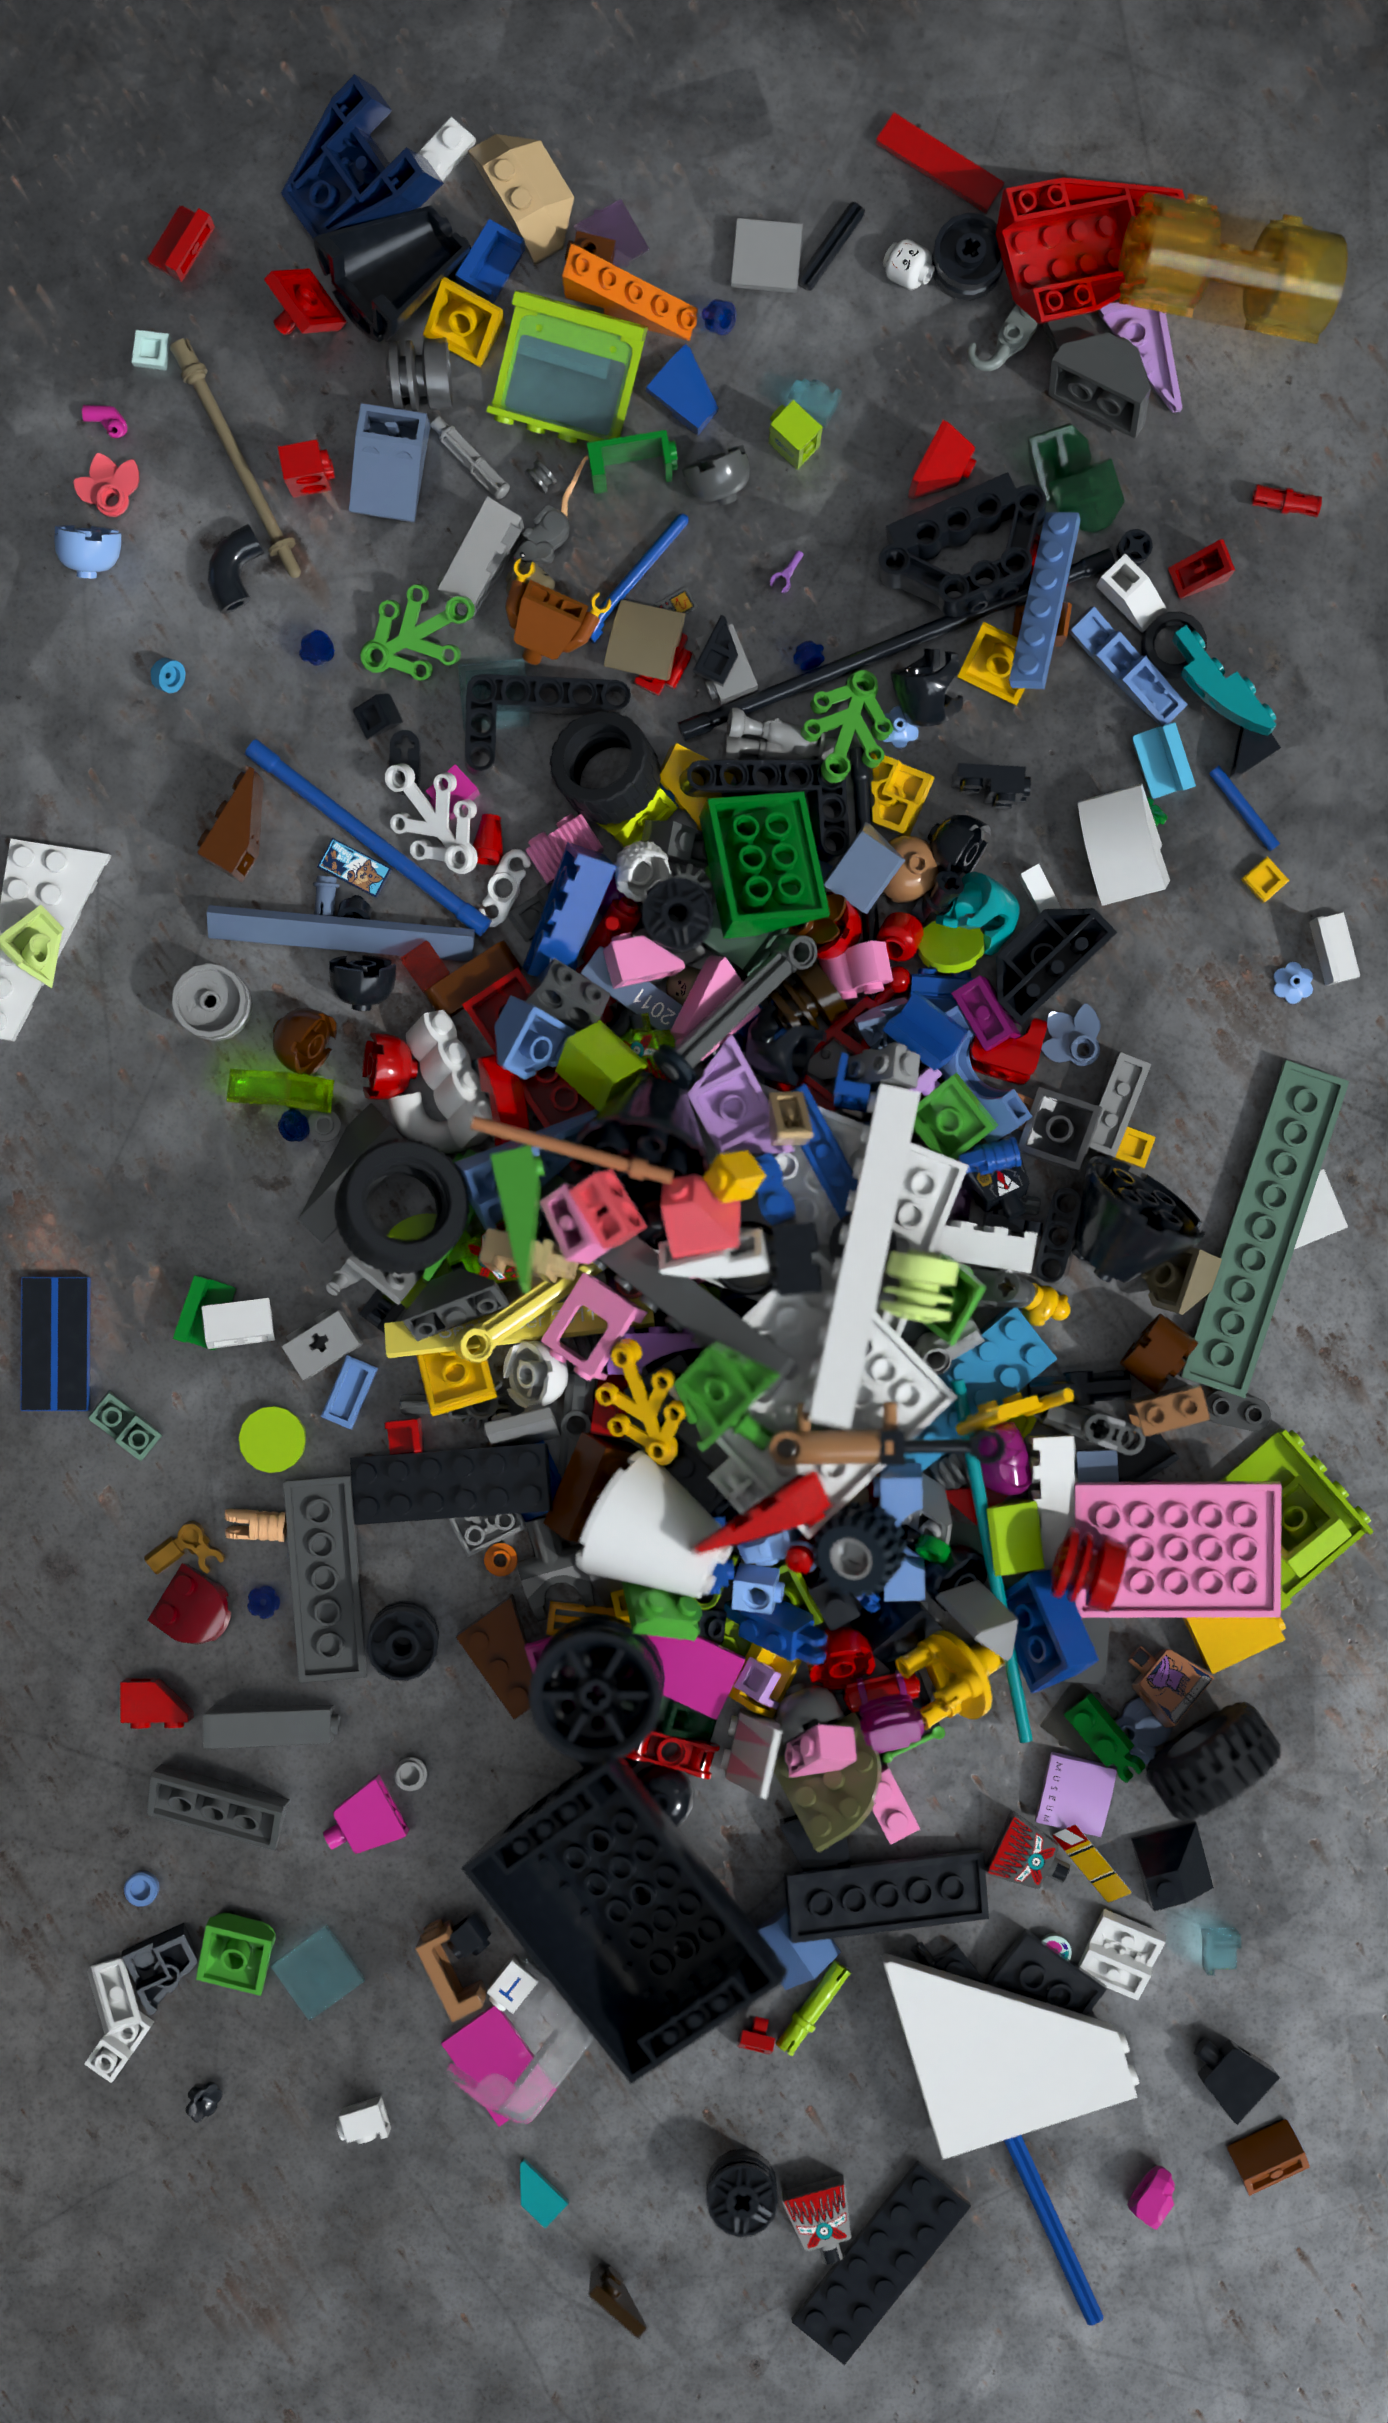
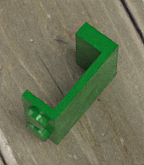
(630, 449)

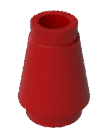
(489, 840)

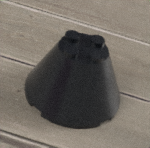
(648, 1122)
(1130, 1222)

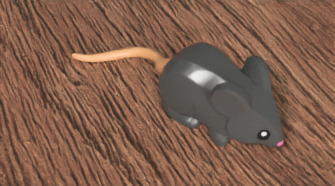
(550, 529)

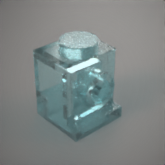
(816, 399)

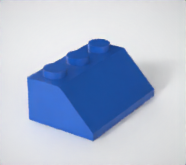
(1049, 1633)

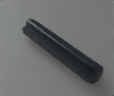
(831, 245)

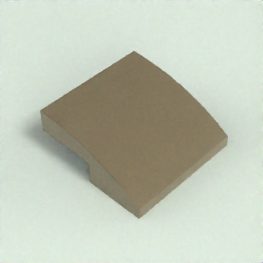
(644, 639)

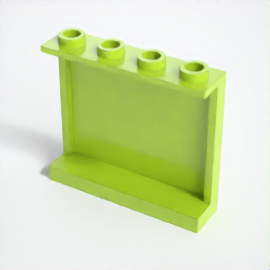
(1283, 1460)

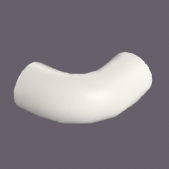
(415, 1124)

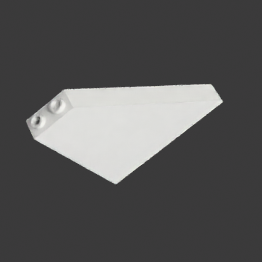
(1001, 2059)

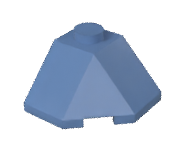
(528, 1038)

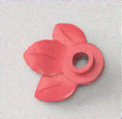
(107, 481)

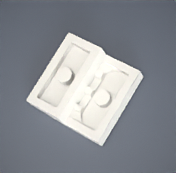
(1122, 1953)

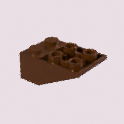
(235, 836)

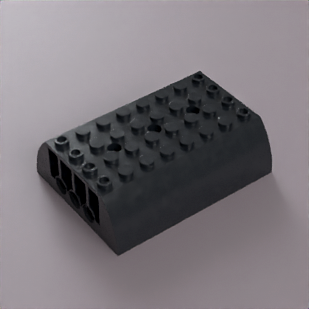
(604, 1943)

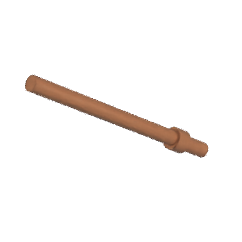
(637, 1168)

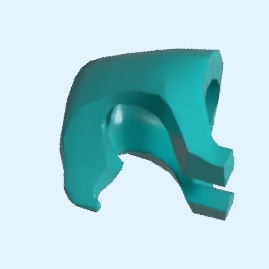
(993, 909)

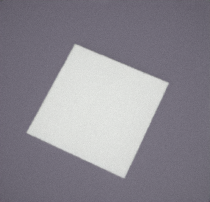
(1322, 1215)

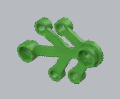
(412, 635)
(850, 723)

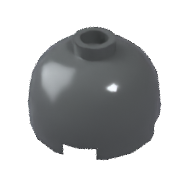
(719, 475)
(805, 1709)

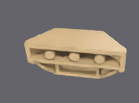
(527, 191)

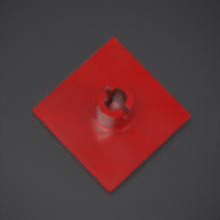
(304, 303)

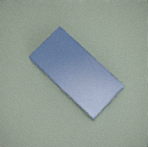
(349, 1392)

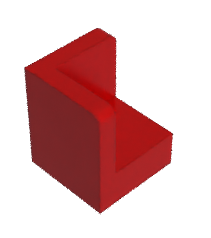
(405, 1436)

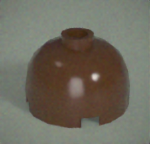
(302, 1039)

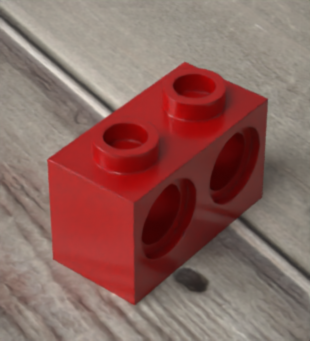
(306, 468)

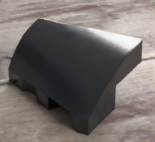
(160, 1964)

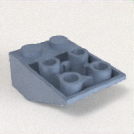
(388, 462)

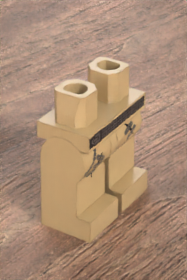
(547, 1262)

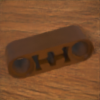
(472, 978)

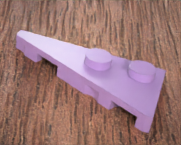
(1151, 335)

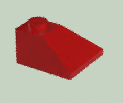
(943, 463)

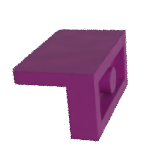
(984, 1013)

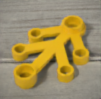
(642, 1406)

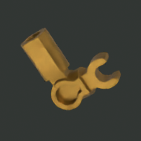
(190, 1536)

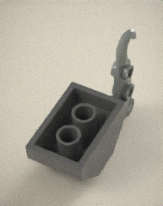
(1088, 370)

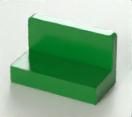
(201, 1293)

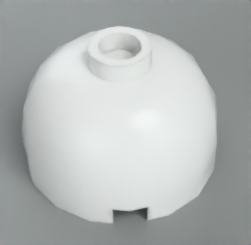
(534, 1374)

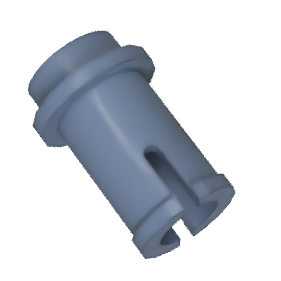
(325, 895)

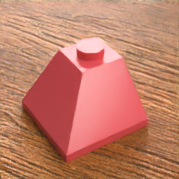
(697, 1219)

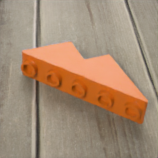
(625, 295)

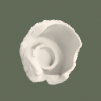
(640, 868)

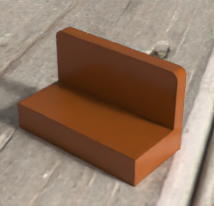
(1268, 2157)

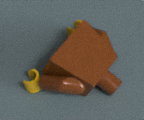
(548, 620)

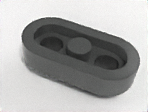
(1237, 1411)

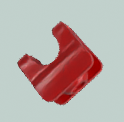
(1012, 1059)

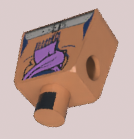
(1168, 1683)

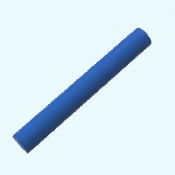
(1244, 808)

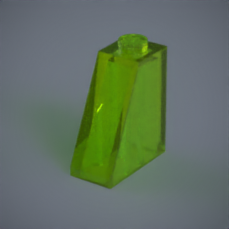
(280, 1090)

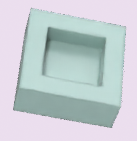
(151, 350)

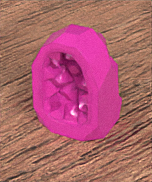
(1153, 2197)

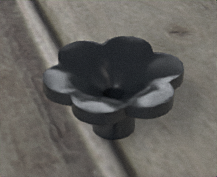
(203, 2101)

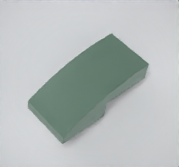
(125, 1425)

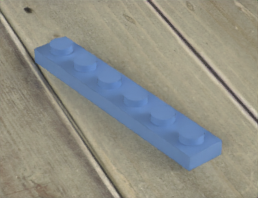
(1044, 600)

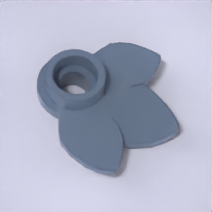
(1070, 1032)
(1143, 1728)

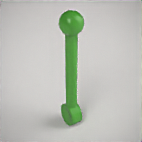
(937, 1733)

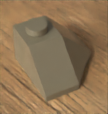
(1182, 1280)

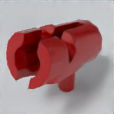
(619, 919)

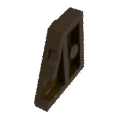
(611, 2294)

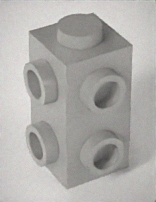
(885, 1066)

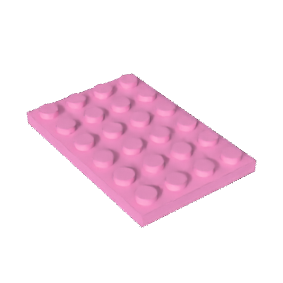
(1189, 1546)

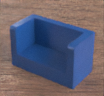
(490, 261)

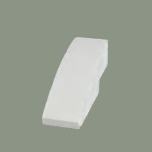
(747, 1259)

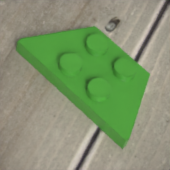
(721, 1390)

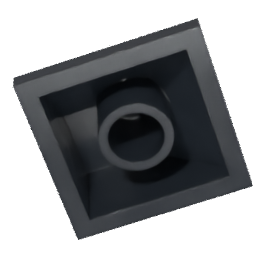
(1172, 1866)

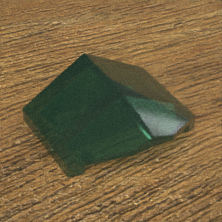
(1057, 454)
(1091, 493)

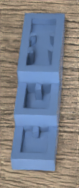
(1127, 667)

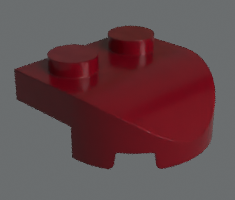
(192, 1608)

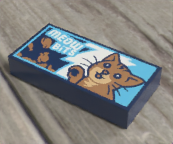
(354, 868)

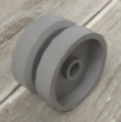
(231, 1008)

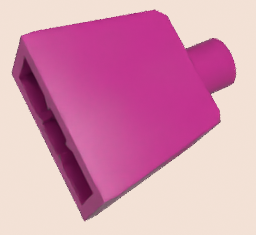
(367, 1819)

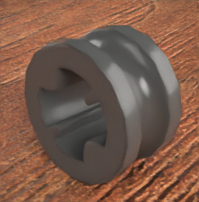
(541, 476)

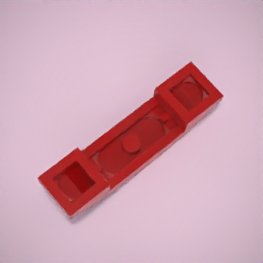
(505, 1095)

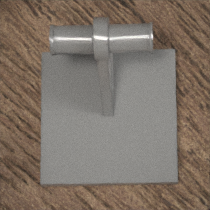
(393, 1285)

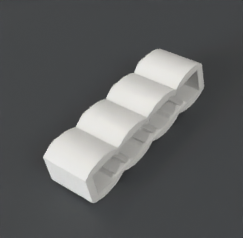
(449, 1073)

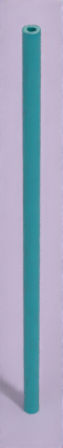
(995, 1582)

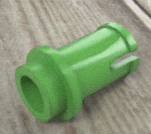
(752, 1430)

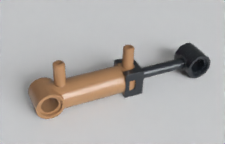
(879, 1446)

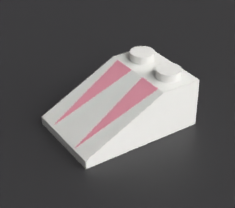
(752, 1751)

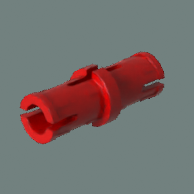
(1286, 500)

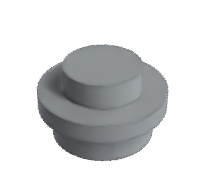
(410, 1773)

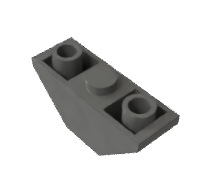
(452, 1302)

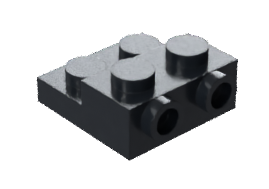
(1002, 784)

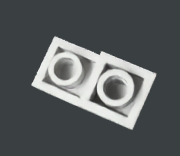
(117, 2048)

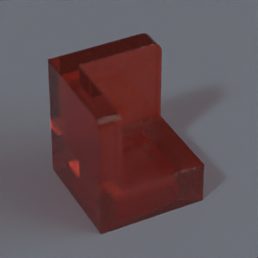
(425, 966)

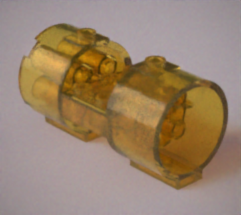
(1287, 280)

